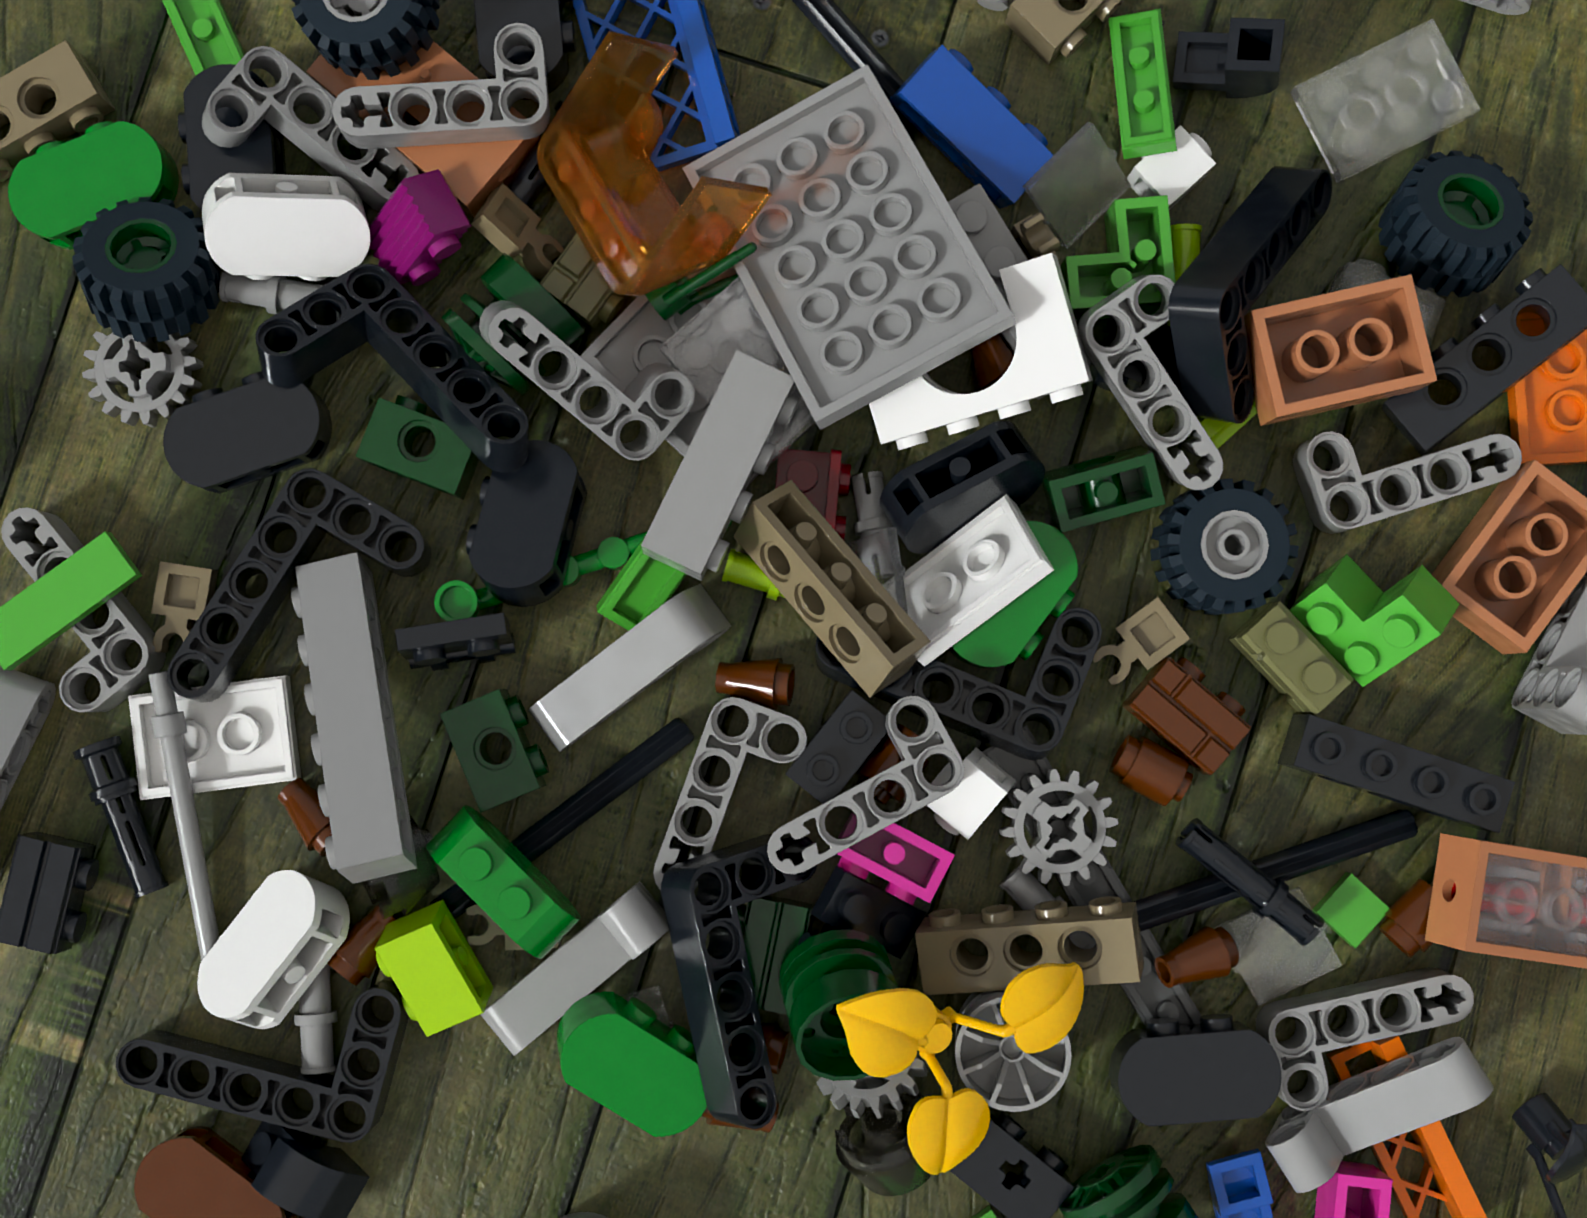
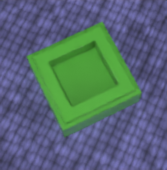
(1351, 909)

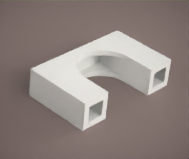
(1045, 362)

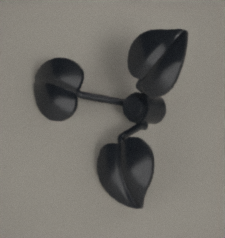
(1556, 1136)

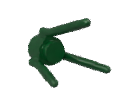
(683, 294)

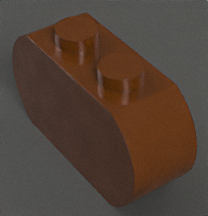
(199, 1177)

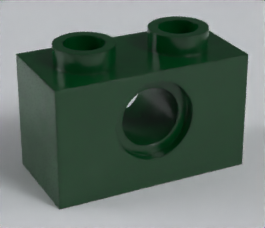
(390, 441)
(1103, 488)
(469, 731)

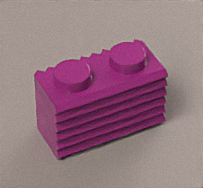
(418, 228)

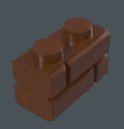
(1188, 714)

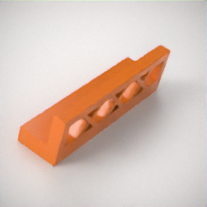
(1430, 1140)

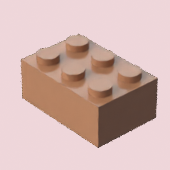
(1338, 350)
(1518, 558)

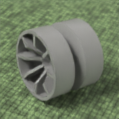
(999, 1068)

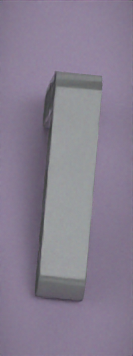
(1556, 677)

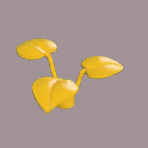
(893, 1024)

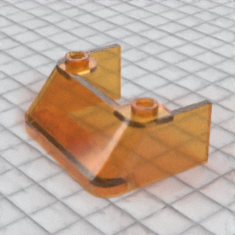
(612, 190)

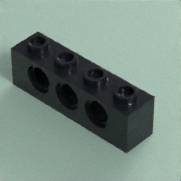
(1564, 313)
(1396, 772)

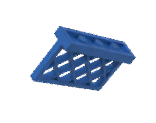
(701, 63)

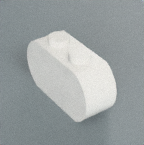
(285, 225)
(273, 950)

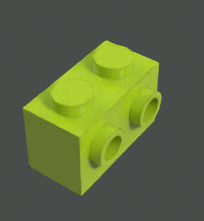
(433, 968)

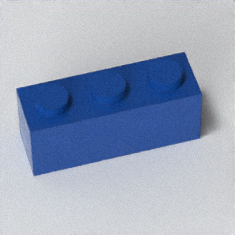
(972, 125)

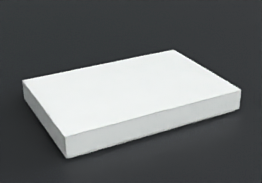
(973, 576)
(228, 743)

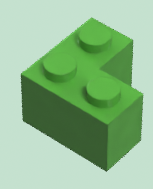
(1136, 246)
(1370, 627)

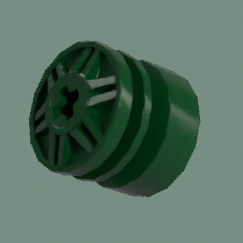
(512, 283)
(819, 977)
(1127, 1187)

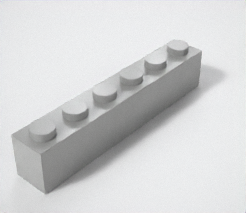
(353, 720)

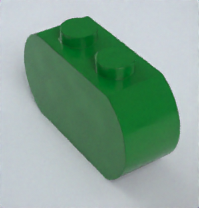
(77, 178)
(1015, 627)
(503, 882)
(631, 1062)

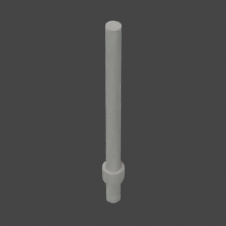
(169, 726)

